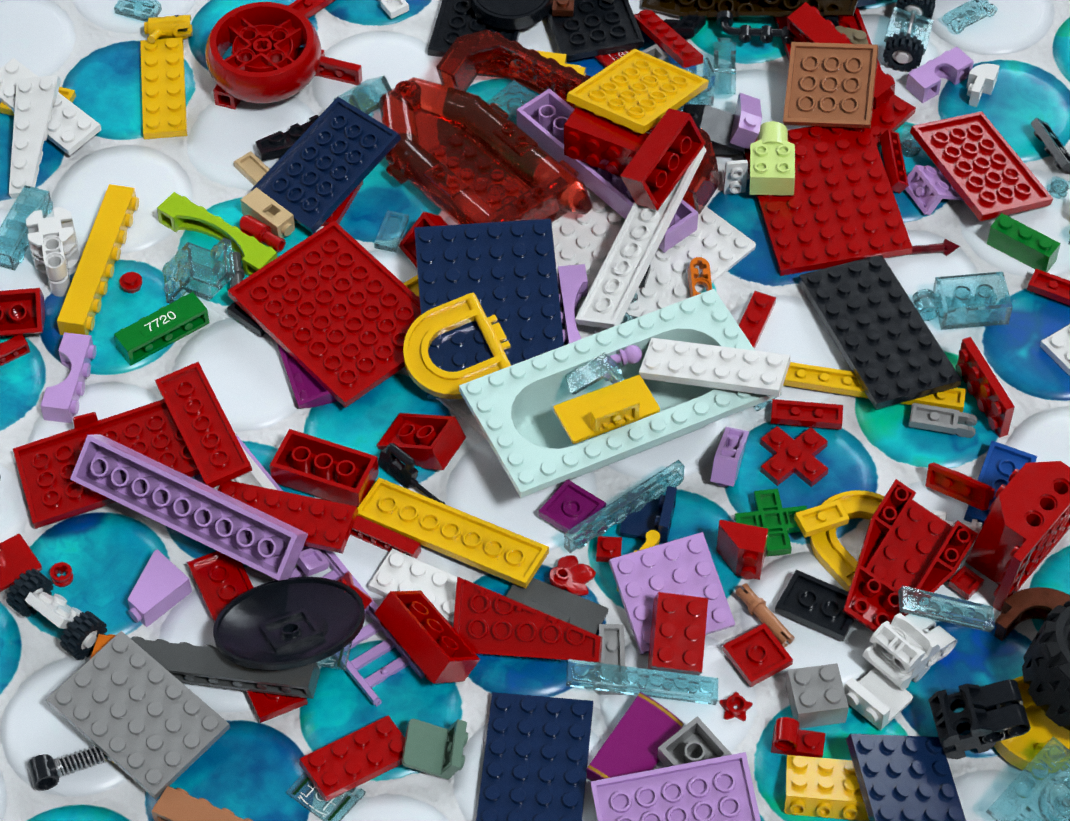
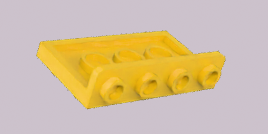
(823, 789)

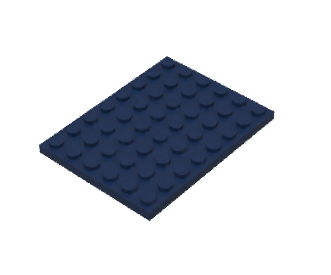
(510, 273)

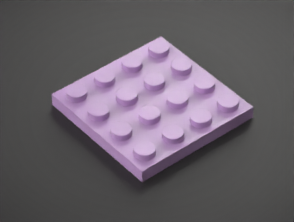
(672, 568)

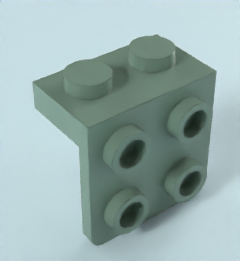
(435, 748)

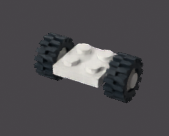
(34, 594)

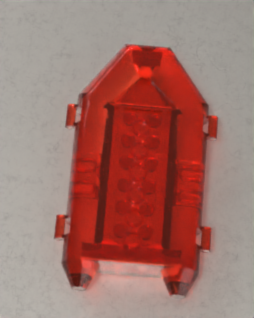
(474, 158)

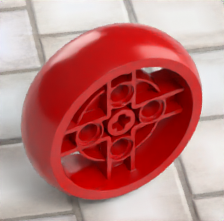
(263, 52)

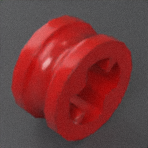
(60, 568)

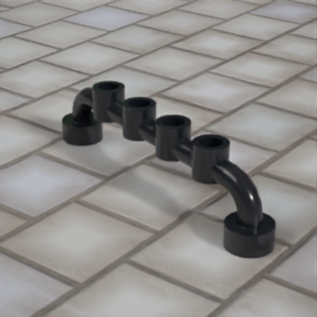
(766, 32)

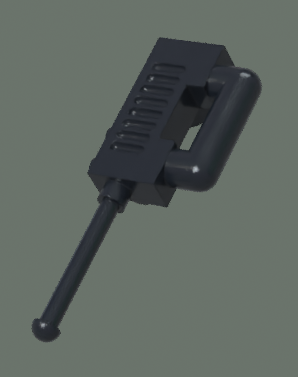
(390, 461)

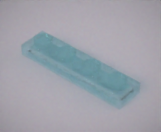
(946, 608)

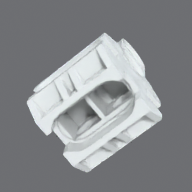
(54, 247)
(908, 648)

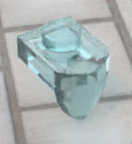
(909, 145)

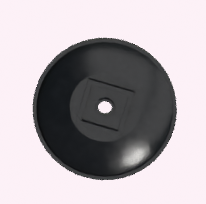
(289, 623)

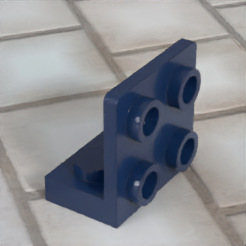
(654, 516)

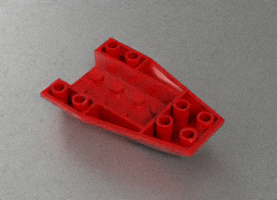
(903, 548)

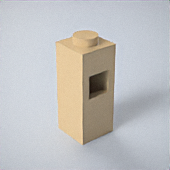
(268, 212)

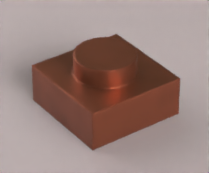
(563, 8)

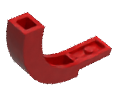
(328, 68)

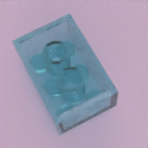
(972, 300)

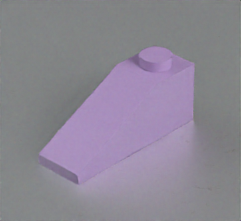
(746, 121)
(729, 456)

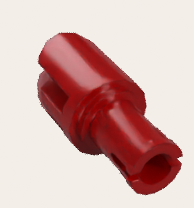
(262, 232)

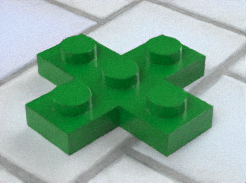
(773, 517)

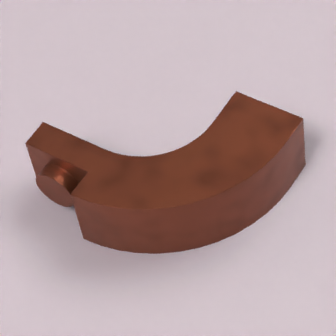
(1025, 605)

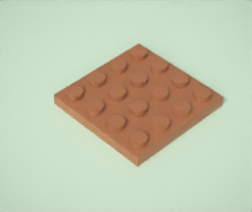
(830, 84)

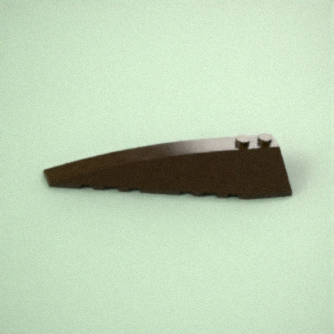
(748, 8)

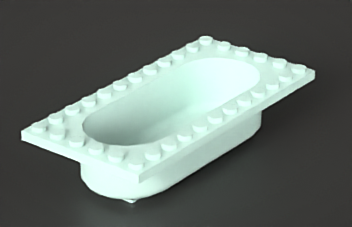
(519, 401)

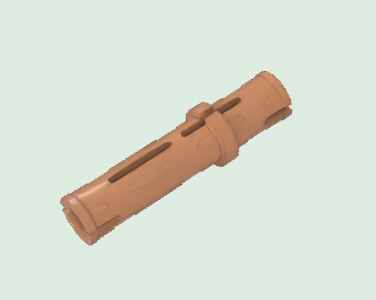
(758, 607)

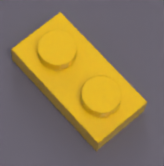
(821, 518)

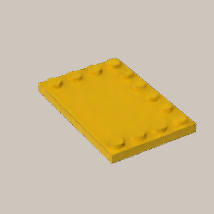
(637, 91)

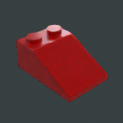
(426, 438)

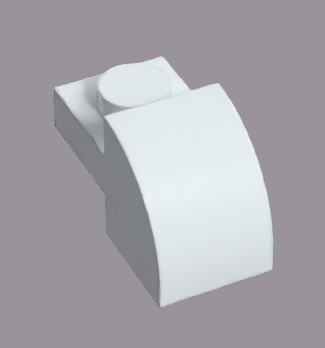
(981, 80)

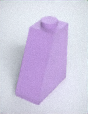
(157, 590)

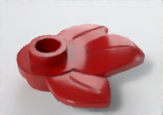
(571, 575)

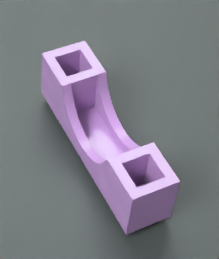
(62, 400)

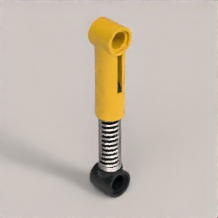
(47, 771)

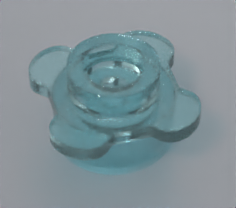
(1058, 187)

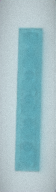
(624, 506)
(636, 680)

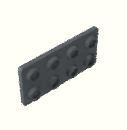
(560, 604)

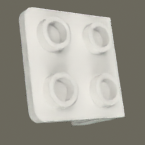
(876, 698)

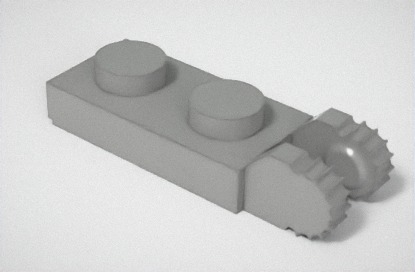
(942, 420)

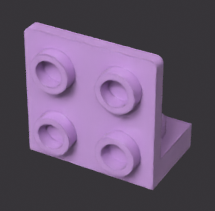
(929, 187)

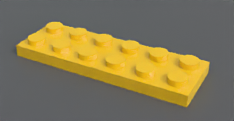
(163, 88)

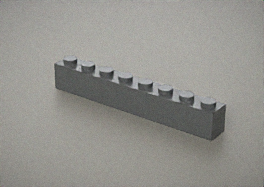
(210, 668)

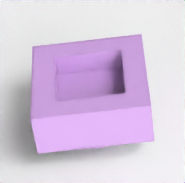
(312, 561)

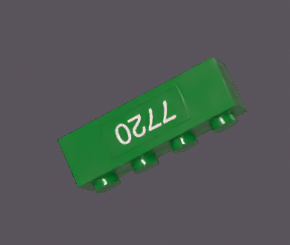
(161, 328)

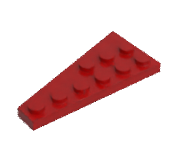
(510, 628)

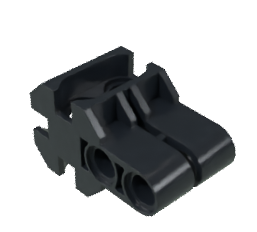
(989, 713)

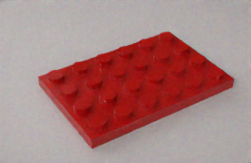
(981, 165)

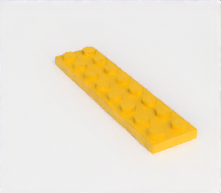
(454, 532)

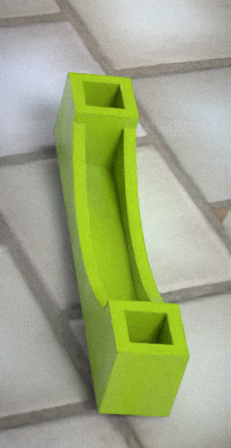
(181, 214)

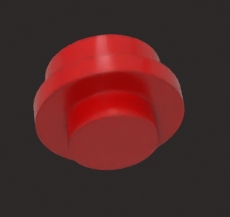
(131, 282)

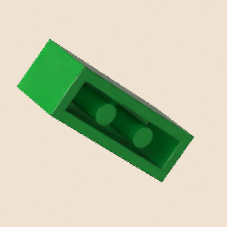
(1023, 243)

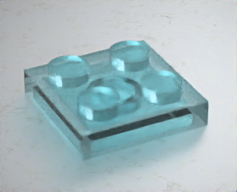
(512, 98)

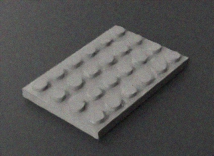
(138, 714)

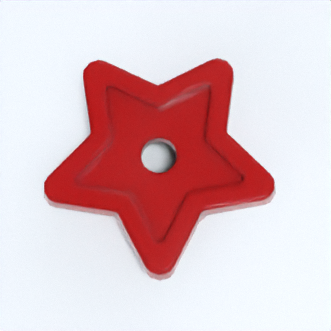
(740, 702)

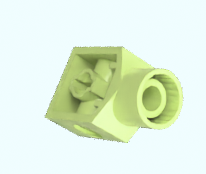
(772, 161)

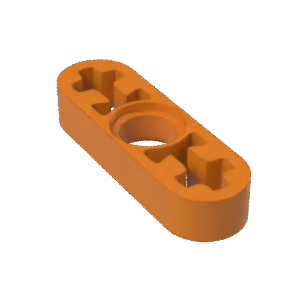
(705, 275)

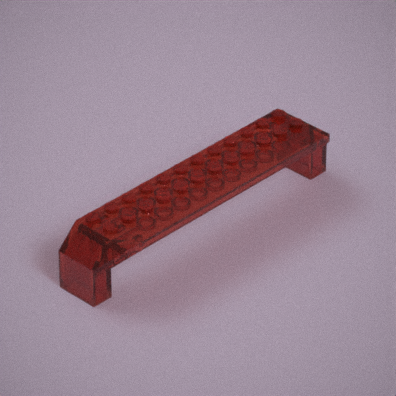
(495, 56)

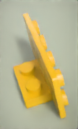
(606, 409)

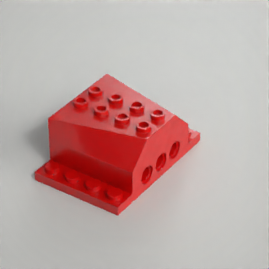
(1022, 526)

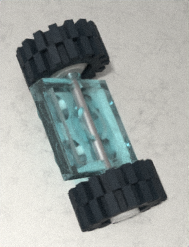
(908, 33)

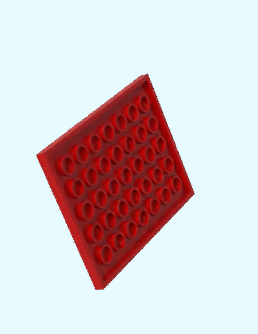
(838, 205)
(333, 311)

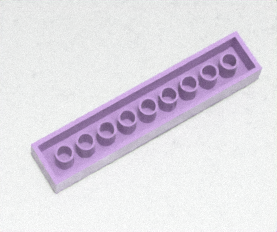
(544, 122)
(189, 507)

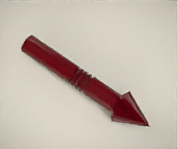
(946, 247)

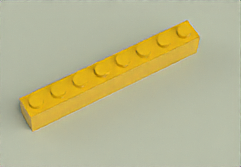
(98, 260)

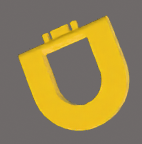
(439, 321)
(826, 544)

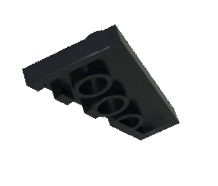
(279, 142)

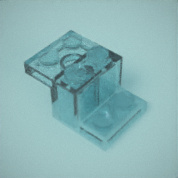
(198, 271)

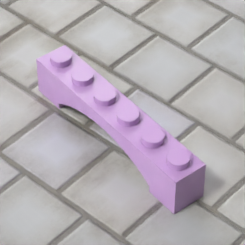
(572, 287)

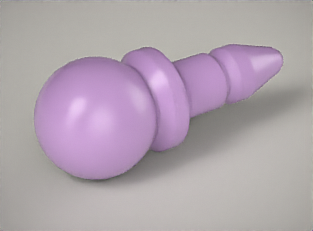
(631, 354)

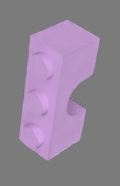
(926, 81)

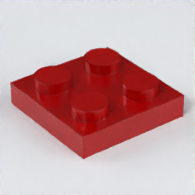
(757, 655)

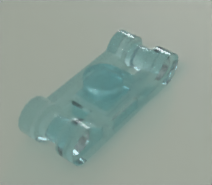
(969, 14)

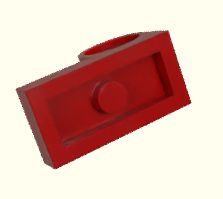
(791, 740)

